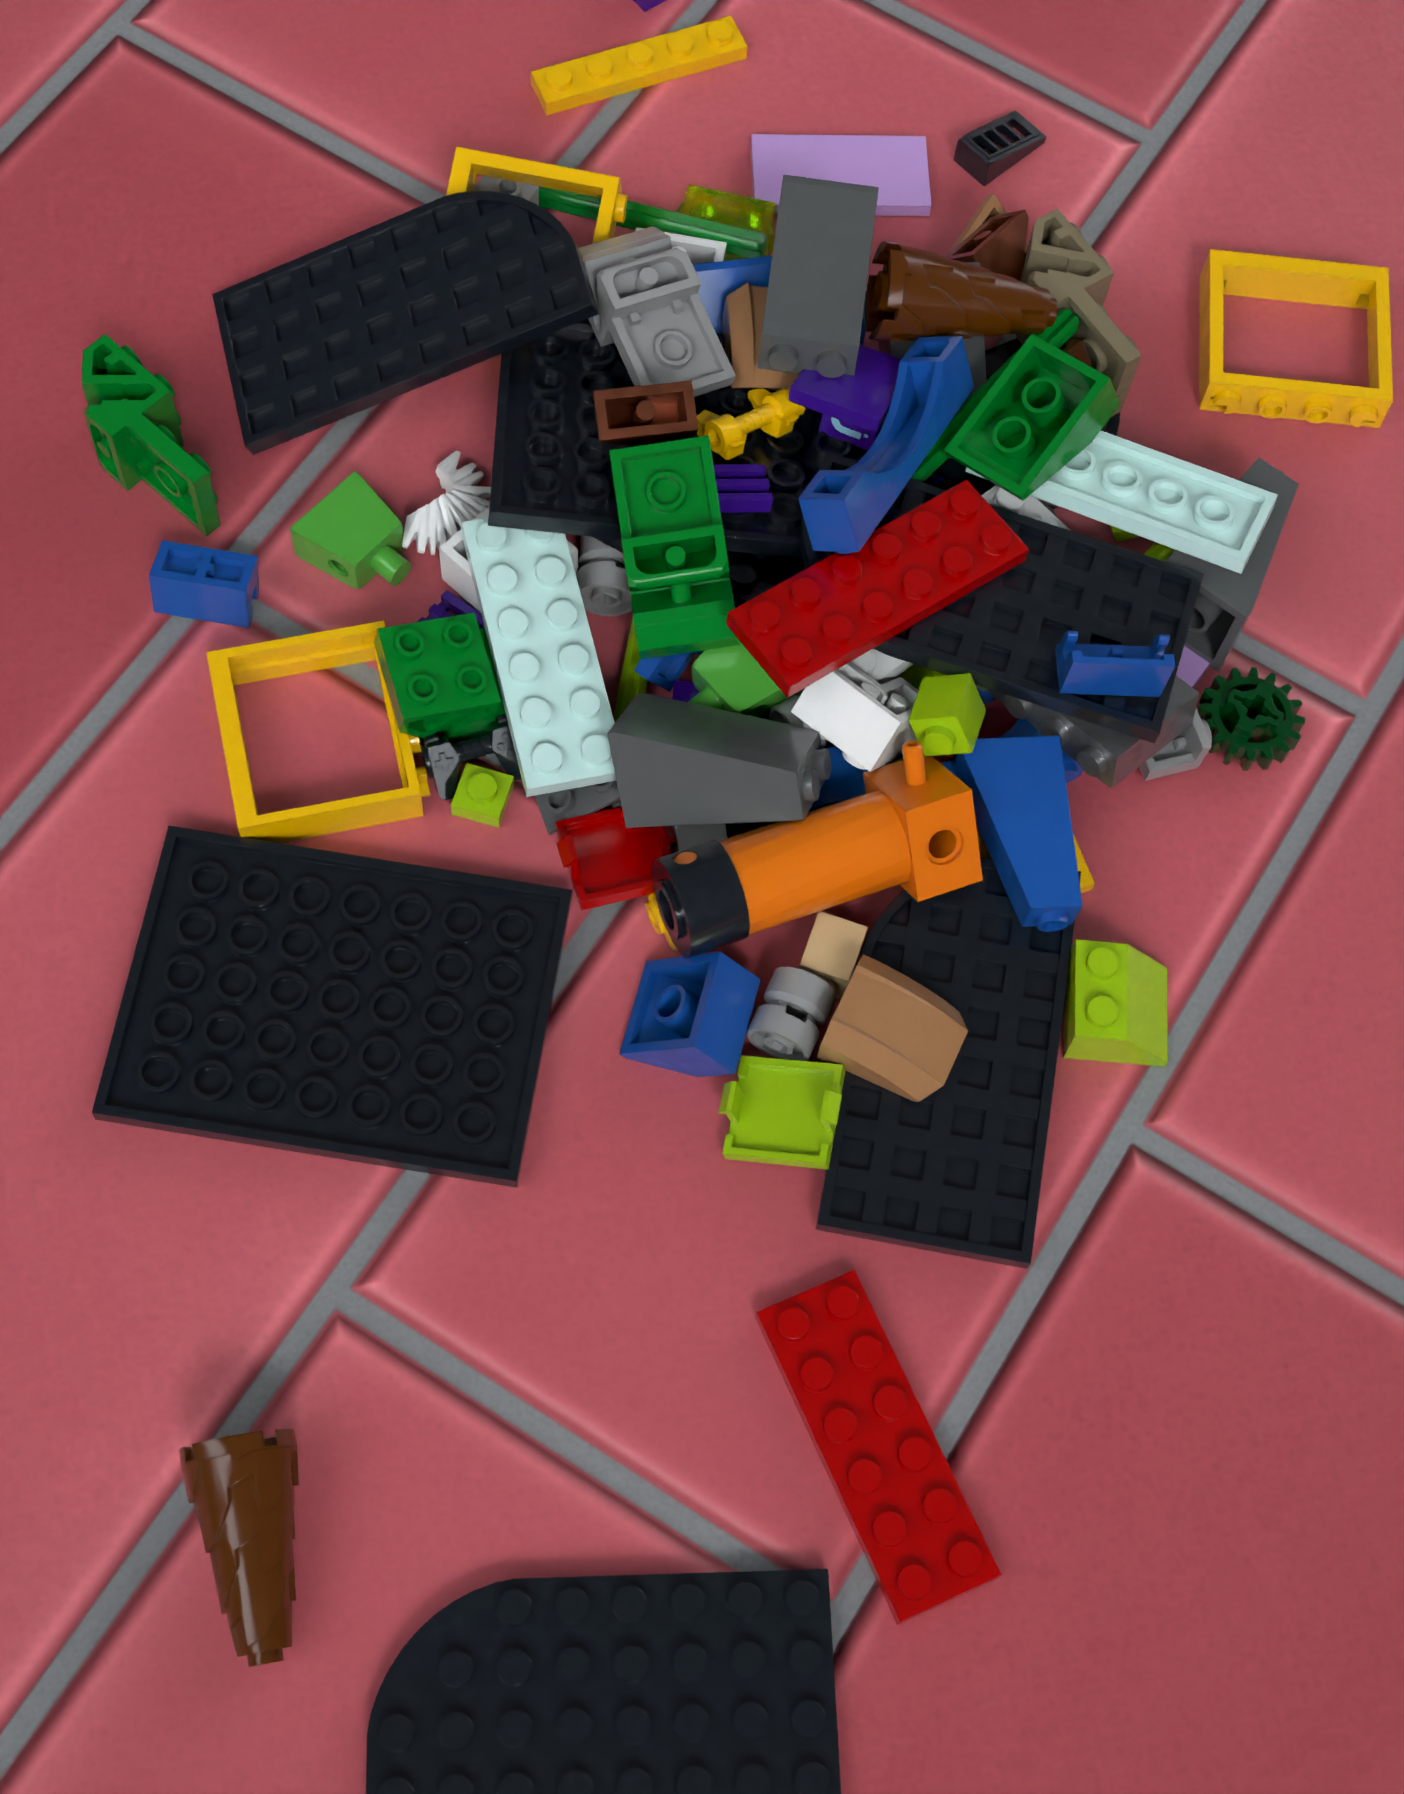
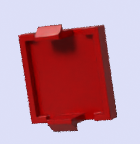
(609, 859)

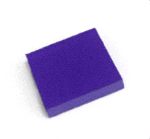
(855, 398)

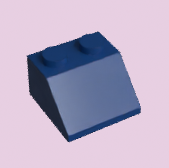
(691, 1014)

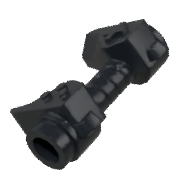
(443, 758)

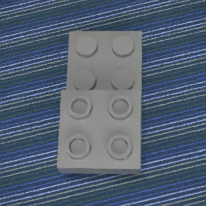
(654, 312)

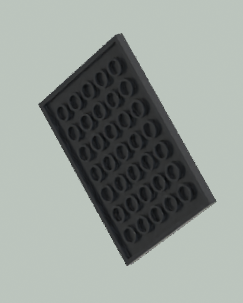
(560, 477)
(337, 1006)

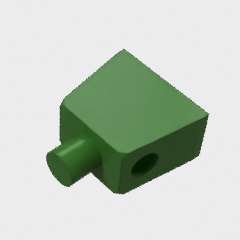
(352, 536)
(734, 682)

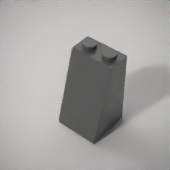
(818, 277)
(1228, 596)
(712, 765)

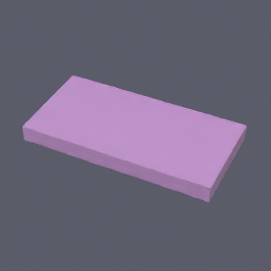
(887, 162)

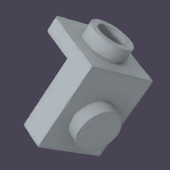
(1182, 753)

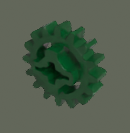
(1251, 718)

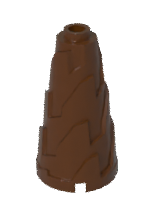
(946, 297)
(247, 1526)

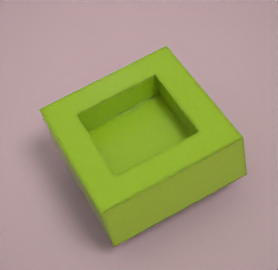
(482, 795)

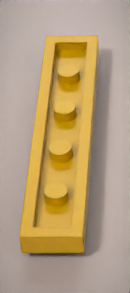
(638, 65)

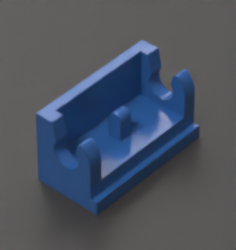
(204, 584)
(1113, 668)

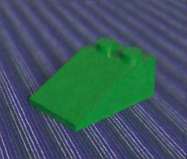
(1034, 418)

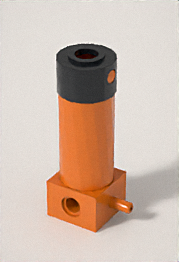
(905, 831)

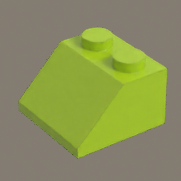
(1115, 1005)

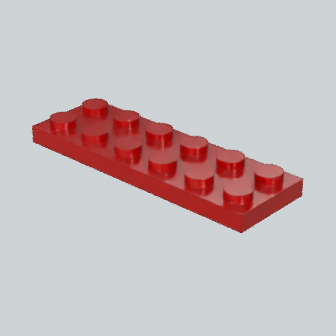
(871, 595)
(877, 1447)

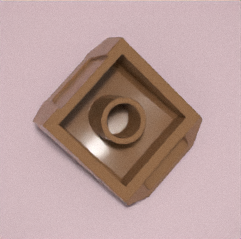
(742, 338)
(893, 1032)

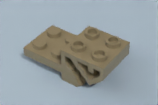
(1080, 281)

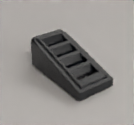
(987, 167)

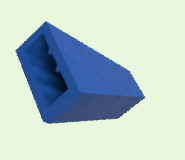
(1026, 824)

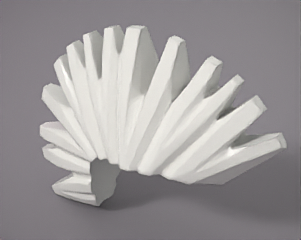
(443, 516)

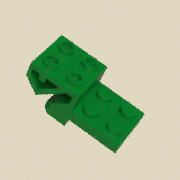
(140, 432)
(673, 546)
(440, 677)

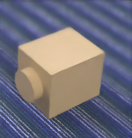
(833, 950)

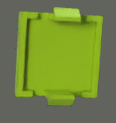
(782, 1111)

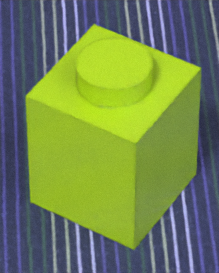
(947, 714)

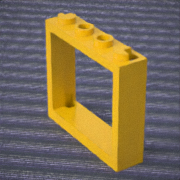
(471, 163)
(1295, 282)
(293, 657)

